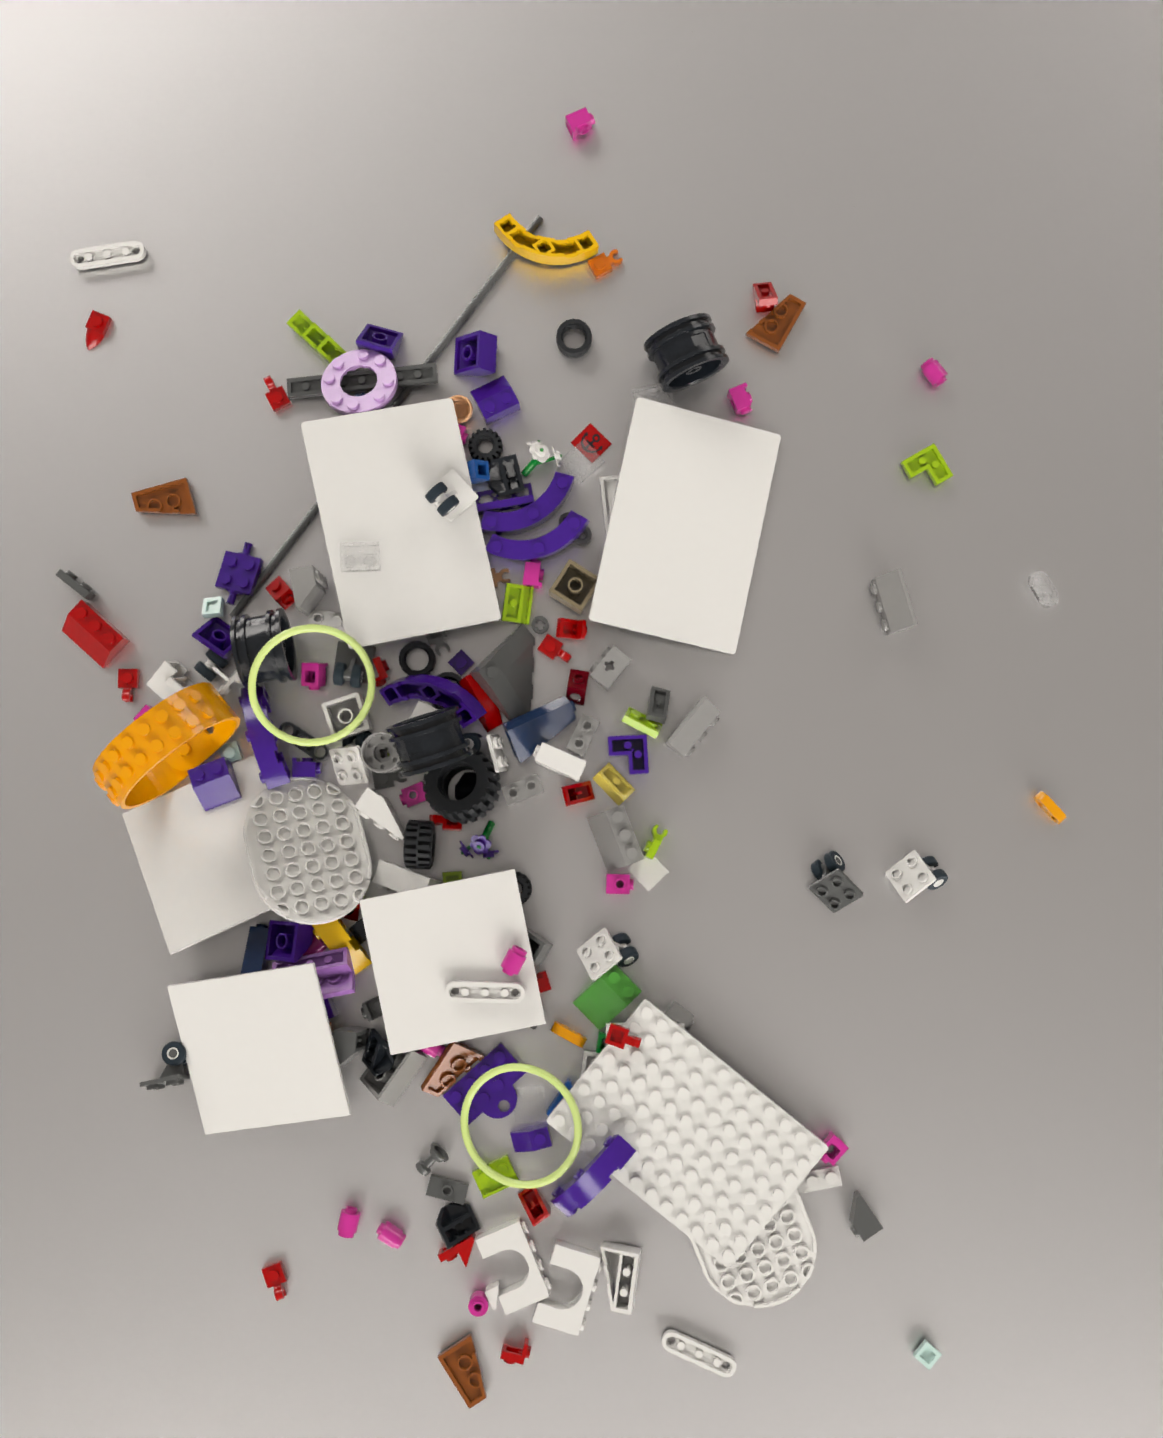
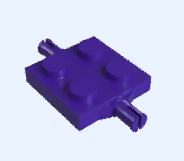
(239, 573)

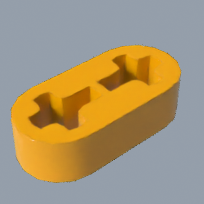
(1049, 807)
(568, 1034)

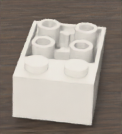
(379, 808)

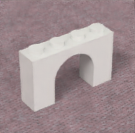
(559, 761)
(514, 1237)
(569, 1316)

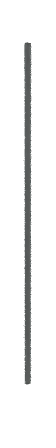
(398, 401)

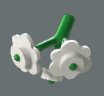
(540, 453)

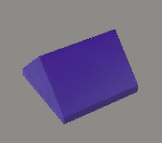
(380, 340)
(215, 636)

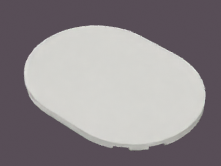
(307, 851)
(772, 1264)

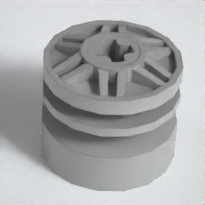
(373, 754)

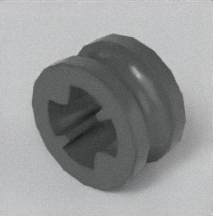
(536, 629)

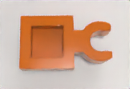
(602, 265)

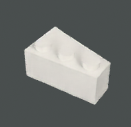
(400, 878)
(621, 1272)

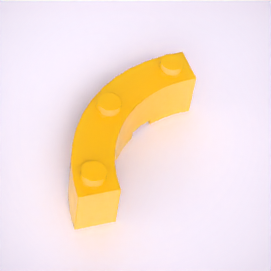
(545, 249)
(336, 937)

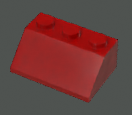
(94, 633)

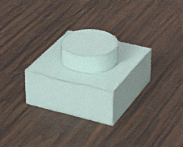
(213, 607)
(231, 751)
(927, 1354)

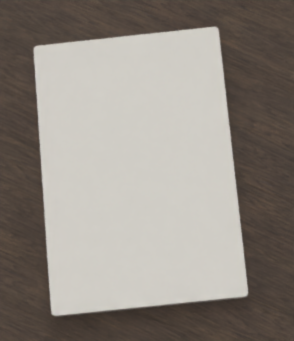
(372, 487)
(684, 526)
(704, 1138)

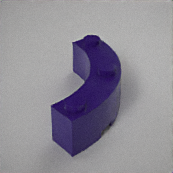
(532, 515)
(542, 546)
(436, 691)
(272, 764)
(594, 1177)

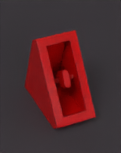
(578, 793)
(535, 1205)

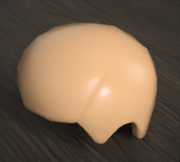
(463, 408)

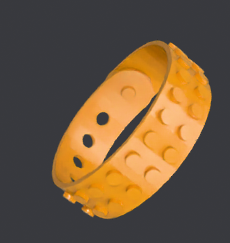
(164, 745)

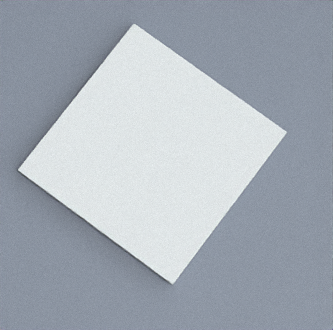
(197, 860)
(442, 936)
(259, 1049)

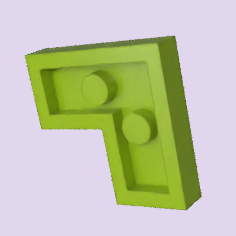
(929, 461)

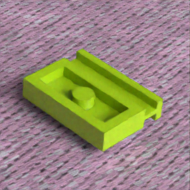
(517, 603)
(638, 721)
(488, 1185)

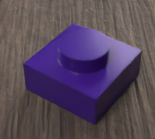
(461, 662)

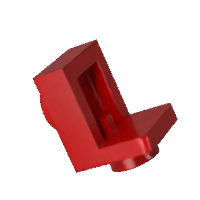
(281, 592)
(571, 629)
(382, 668)
(515, 1355)

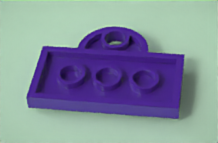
(492, 1091)

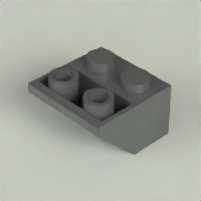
(349, 1042)

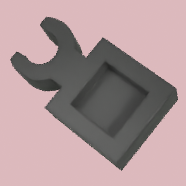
(437, 638)
(386, 780)

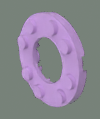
(351, 361)

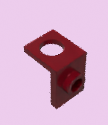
(577, 684)

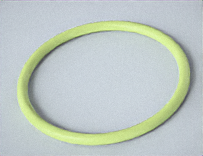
(304, 629)
(521, 1184)

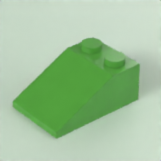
(607, 996)

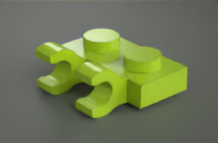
(652, 846)

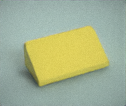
(613, 784)

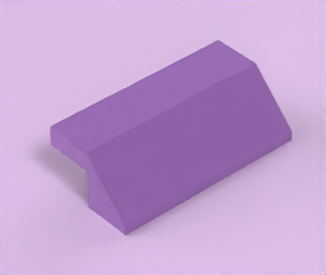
(333, 971)

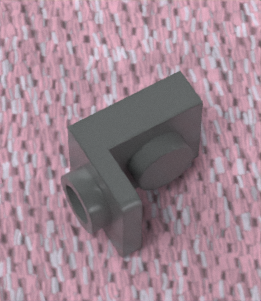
(371, 1009)

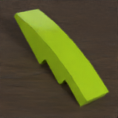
(315, 336)

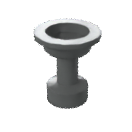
(437, 1154)

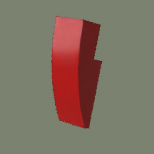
(493, 717)

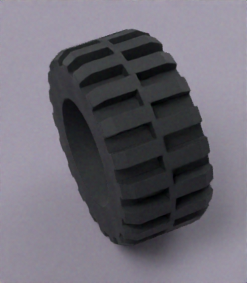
(476, 802)

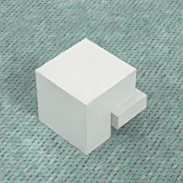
(169, 679)

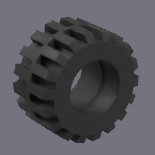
(419, 844)

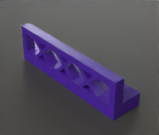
(503, 505)

